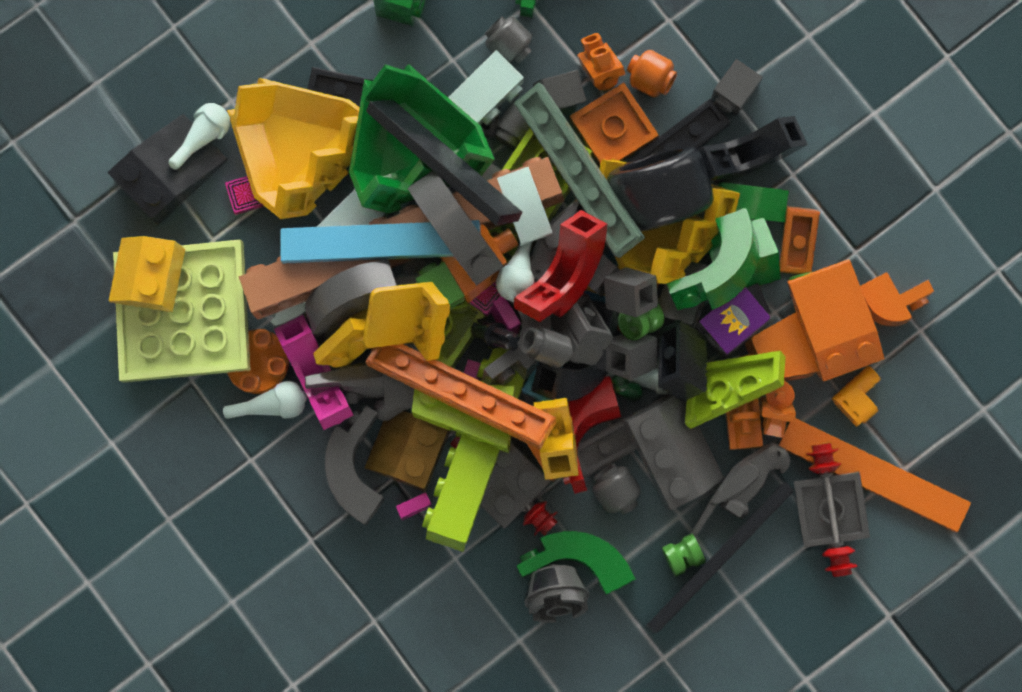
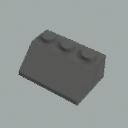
(672, 452)

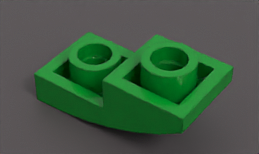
(761, 201)

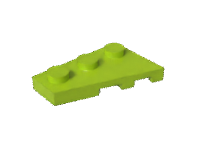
(734, 384)
(449, 418)

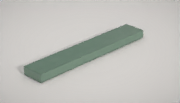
(578, 169)

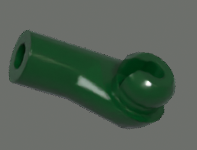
(627, 390)

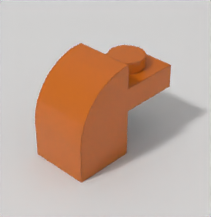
(889, 306)

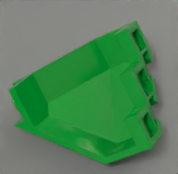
(382, 164)

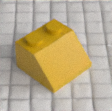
(147, 273)

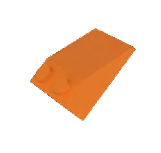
(836, 320)

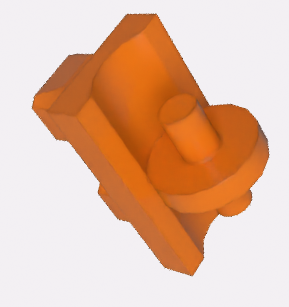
(600, 62)
(777, 410)
(744, 426)

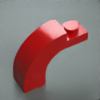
(572, 269)
(587, 412)

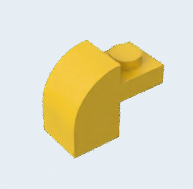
(559, 449)

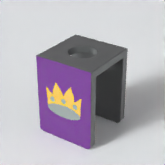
(733, 323)

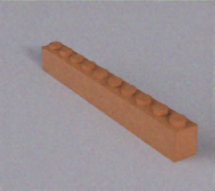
(289, 284)

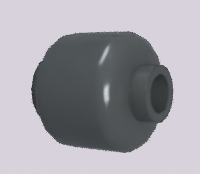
(509, 39)
(616, 489)

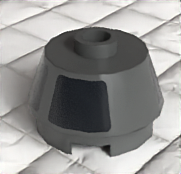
(555, 593)

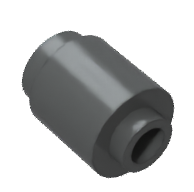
(511, 127)
(546, 346)

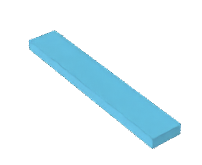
(363, 242)

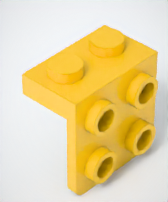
(407, 315)
(344, 344)

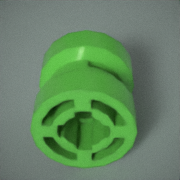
(637, 327)
(683, 555)

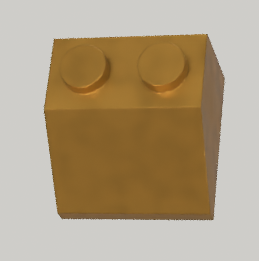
(407, 450)

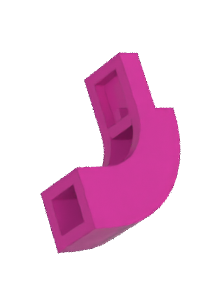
(299, 347)

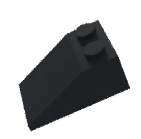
(151, 181)

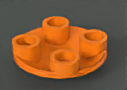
(267, 364)

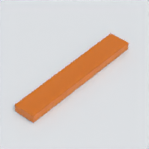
(463, 393)
(880, 476)

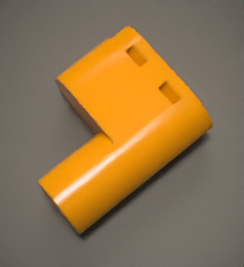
(853, 398)

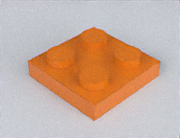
(614, 125)

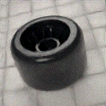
(663, 187)

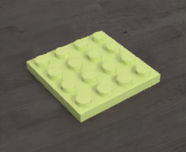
(206, 325)

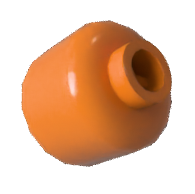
(651, 73)

